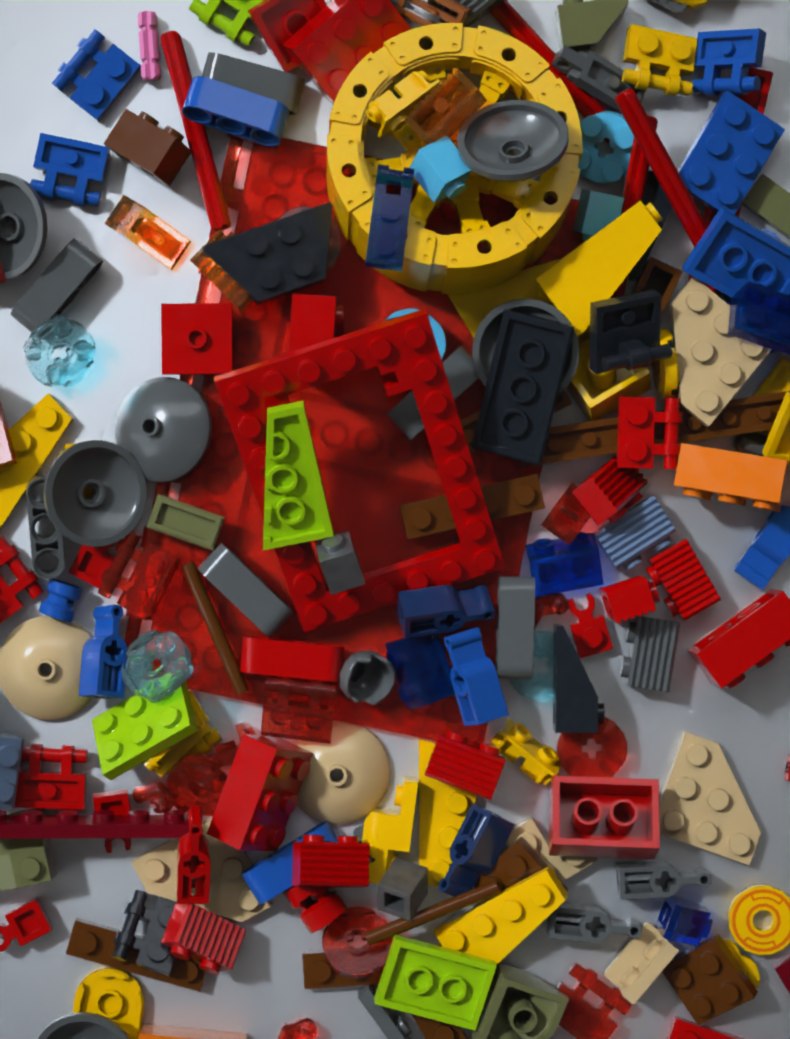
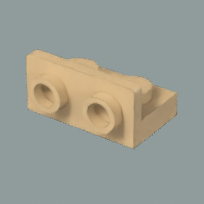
(641, 962)

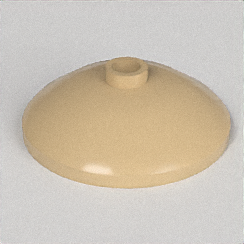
(23, 653)
(364, 781)

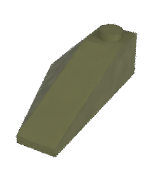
(26, 861)
(520, 1007)

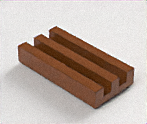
(463, 11)

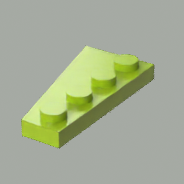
(294, 489)

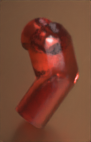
(550, 605)
(157, 794)
(298, 1029)

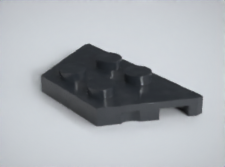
(277, 255)

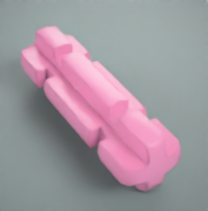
(149, 46)

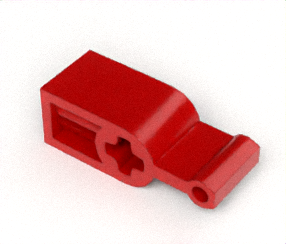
(193, 862)

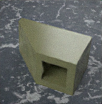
(586, 23)

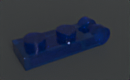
(389, 219)

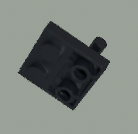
(626, 332)

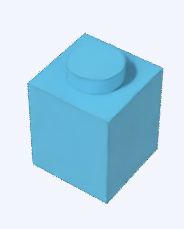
(440, 170)
(596, 211)

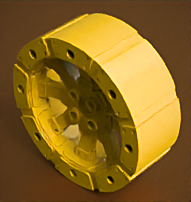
(452, 260)

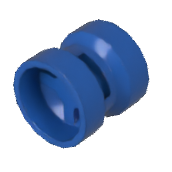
(60, 600)

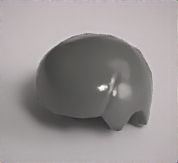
(367, 677)

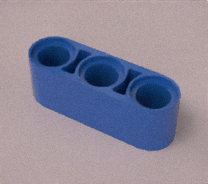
(235, 111)
(274, 872)

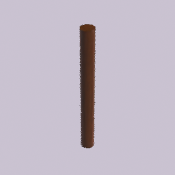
(214, 628)
(432, 912)

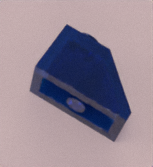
(683, 921)

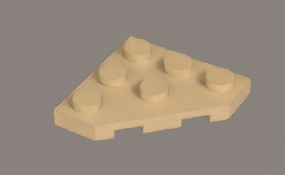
(708, 357)
(705, 803)
(228, 890)

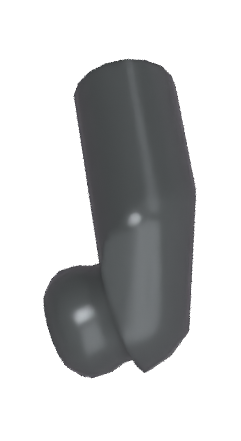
(750, 442)

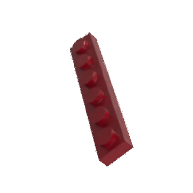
(101, 824)

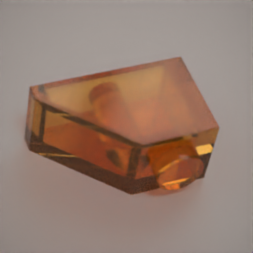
(147, 232)

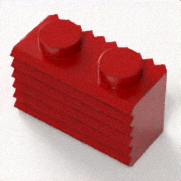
(610, 491)
(682, 580)
(629, 598)
(465, 765)
(330, 863)
(204, 937)

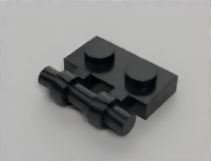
(152, 953)

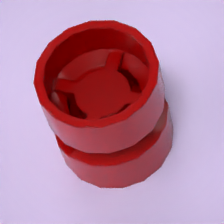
(315, 912)

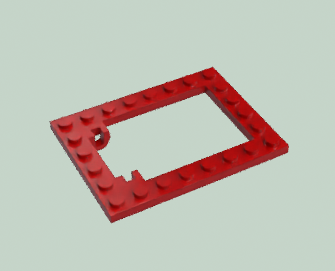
(406, 361)

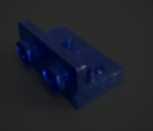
(761, 317)
(564, 567)
(420, 670)

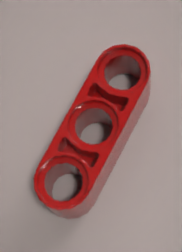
(291, 658)

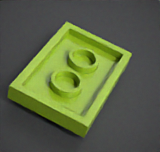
(141, 730)
(435, 982)

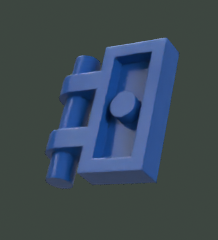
(733, 51)
(104, 82)
(73, 159)

